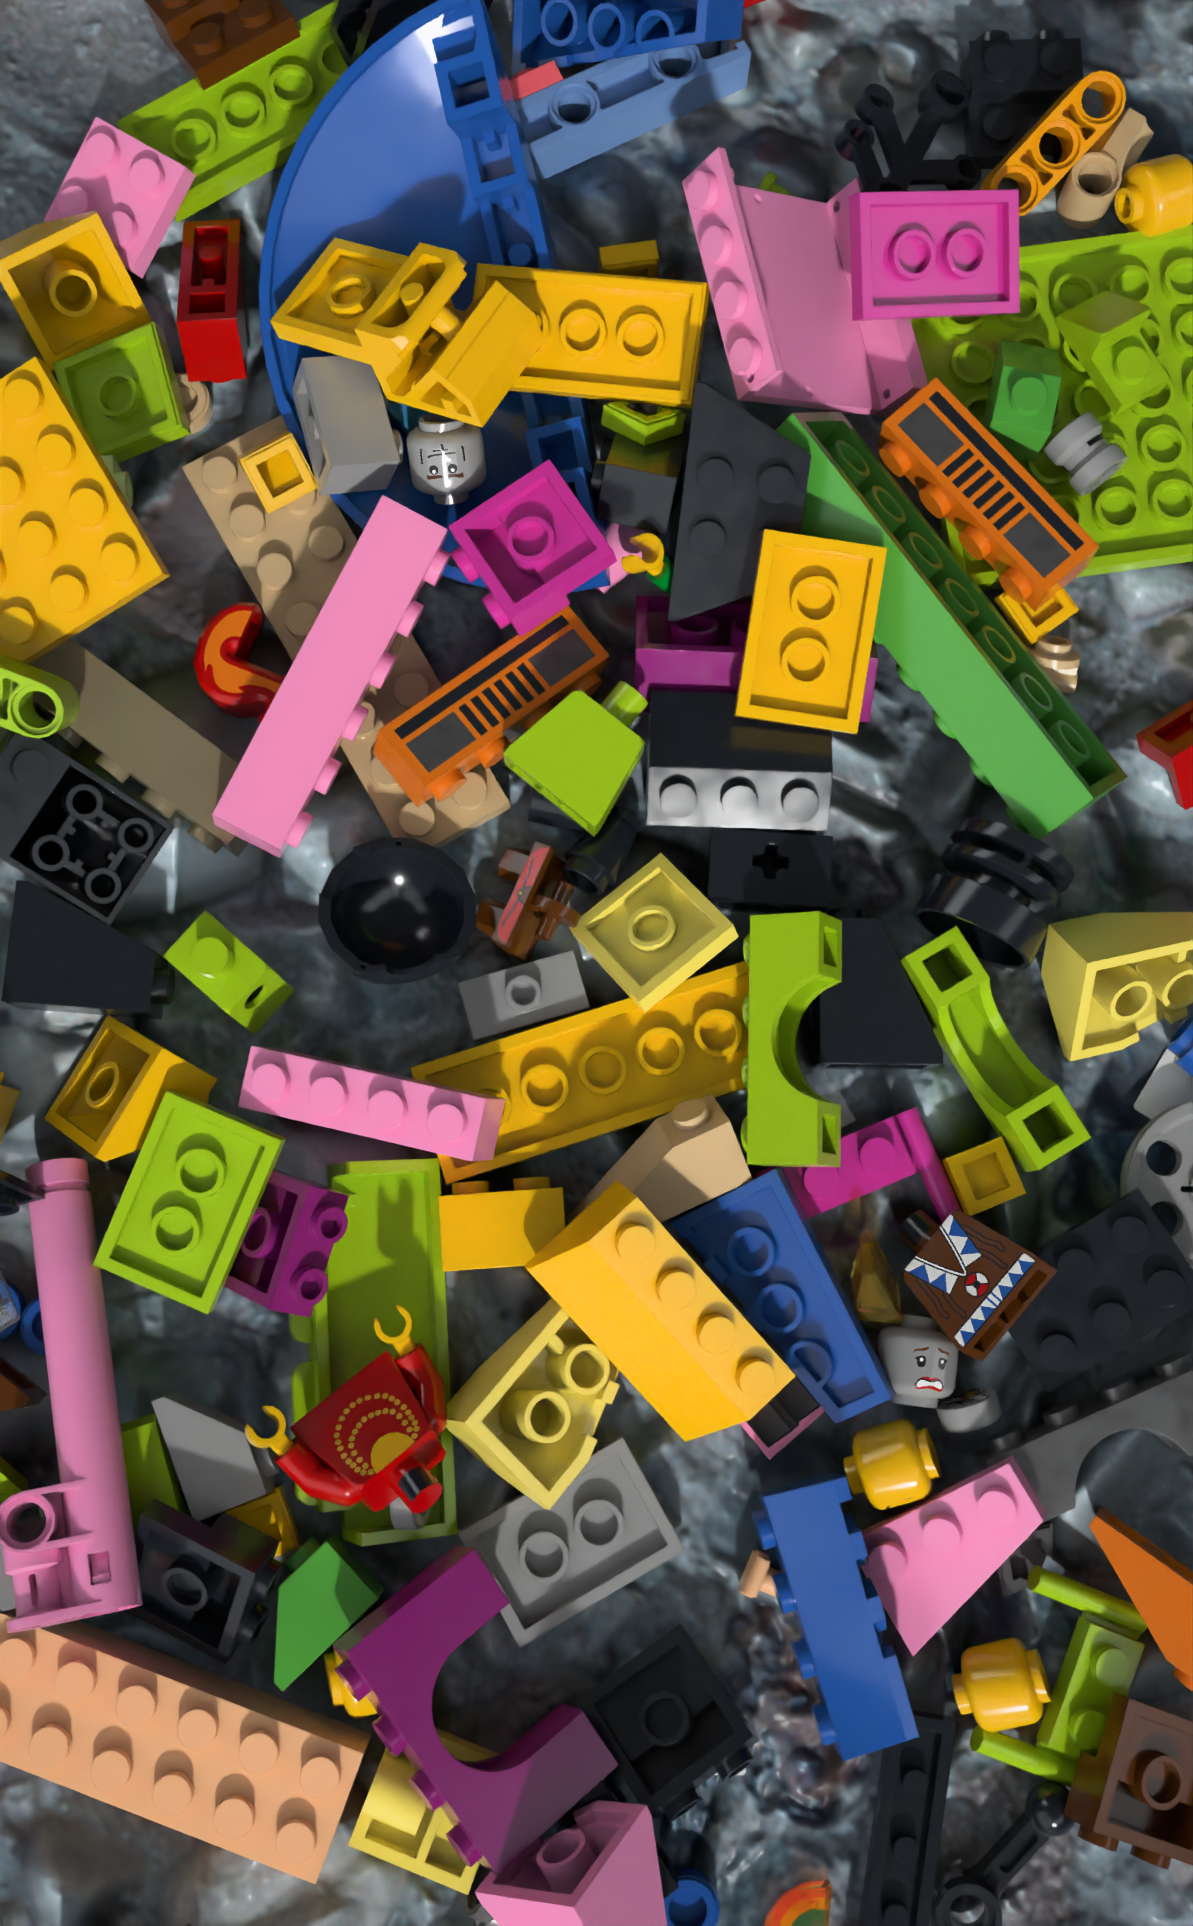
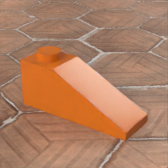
(1157, 1586)

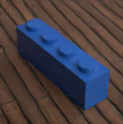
(611, 29)
(836, 1616)

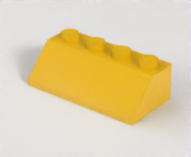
(659, 1316)

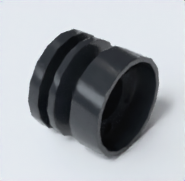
(995, 891)

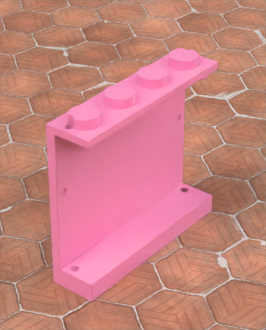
(786, 299)

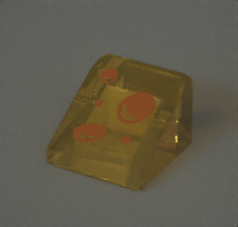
(874, 1284)

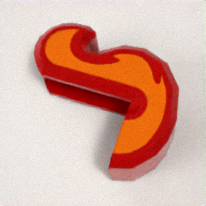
(222, 663)

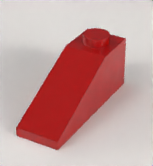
(213, 301)

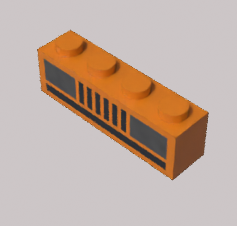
(984, 495)
(488, 707)

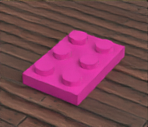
(934, 254)

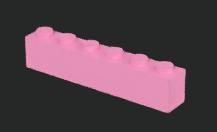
(331, 677)

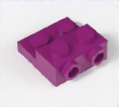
(289, 1245)

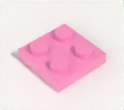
(128, 187)

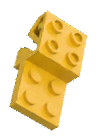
(404, 324)

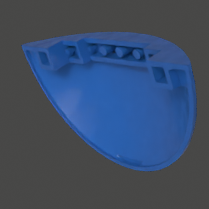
(433, 153)

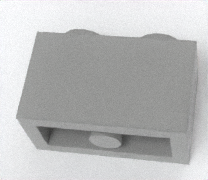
(346, 425)

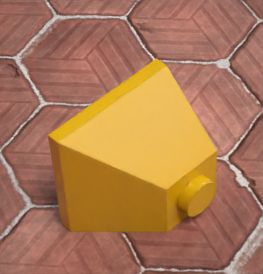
(69, 285)
(119, 1090)

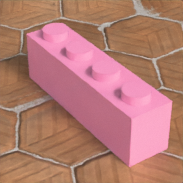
(372, 1103)

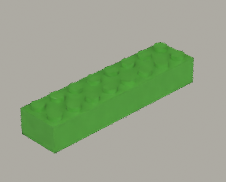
(953, 638)

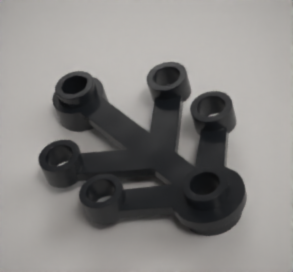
(938, 104)

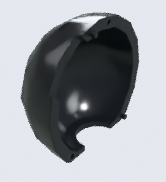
(397, 911)

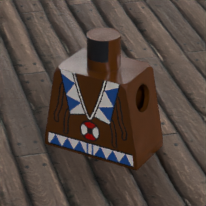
(971, 1278)

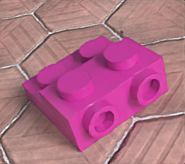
(530, 548)

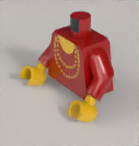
(371, 1434)

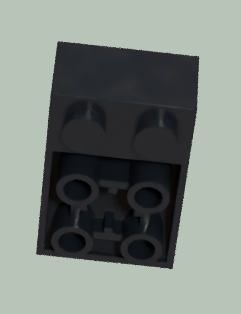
(73, 827)

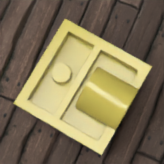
(404, 1830)

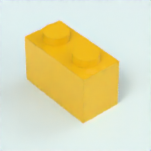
(498, 1227)

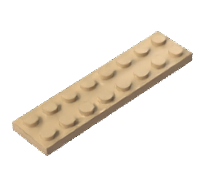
(291, 568)

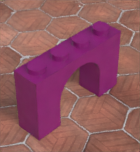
(493, 1802)

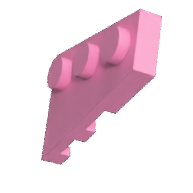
(948, 1546)

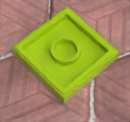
(126, 393)

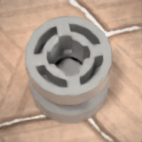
(1085, 454)

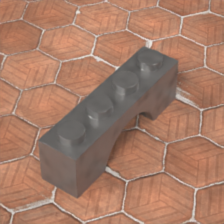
(1055, 1450)

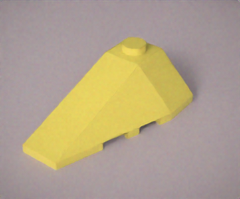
(1116, 977)
(536, 1405)

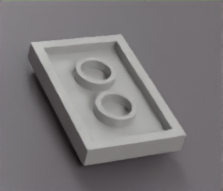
(581, 1549)

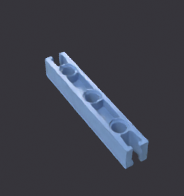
(626, 100)

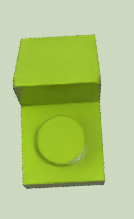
(1112, 349)

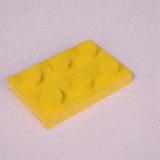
(810, 631)

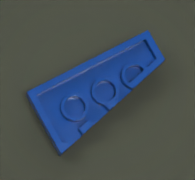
(781, 1276)

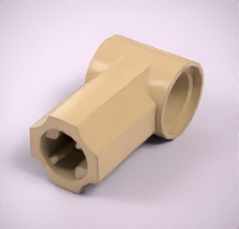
(1103, 170)

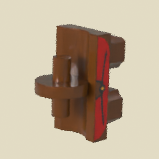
(535, 904)

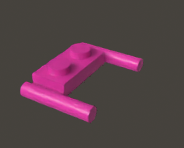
(872, 1161)

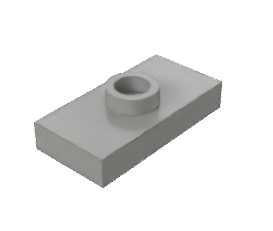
(523, 996)

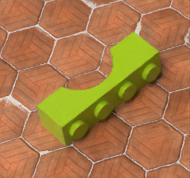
(789, 966)
(1008, 1088)

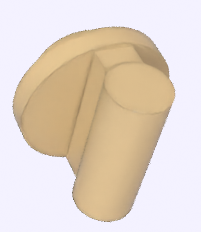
(1057, 660)

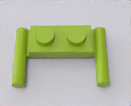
(1096, 1665)

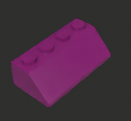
(701, 649)

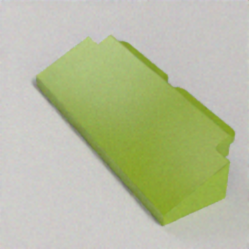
(380, 1262)

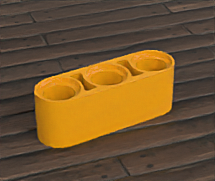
(1073, 129)

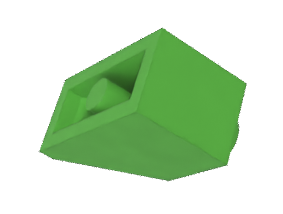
(1022, 397)
(318, 1603)

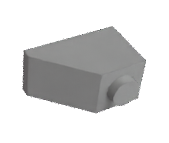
(213, 1456)

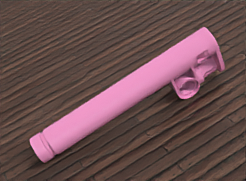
(88, 1549)

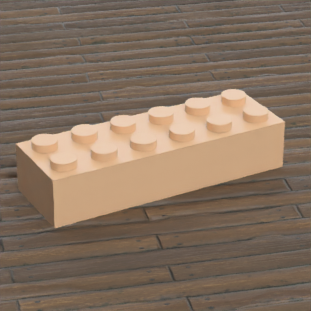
(176, 1743)

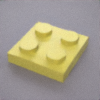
(653, 932)

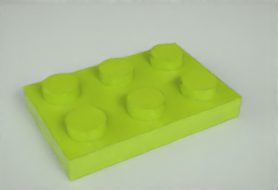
(189, 1201)

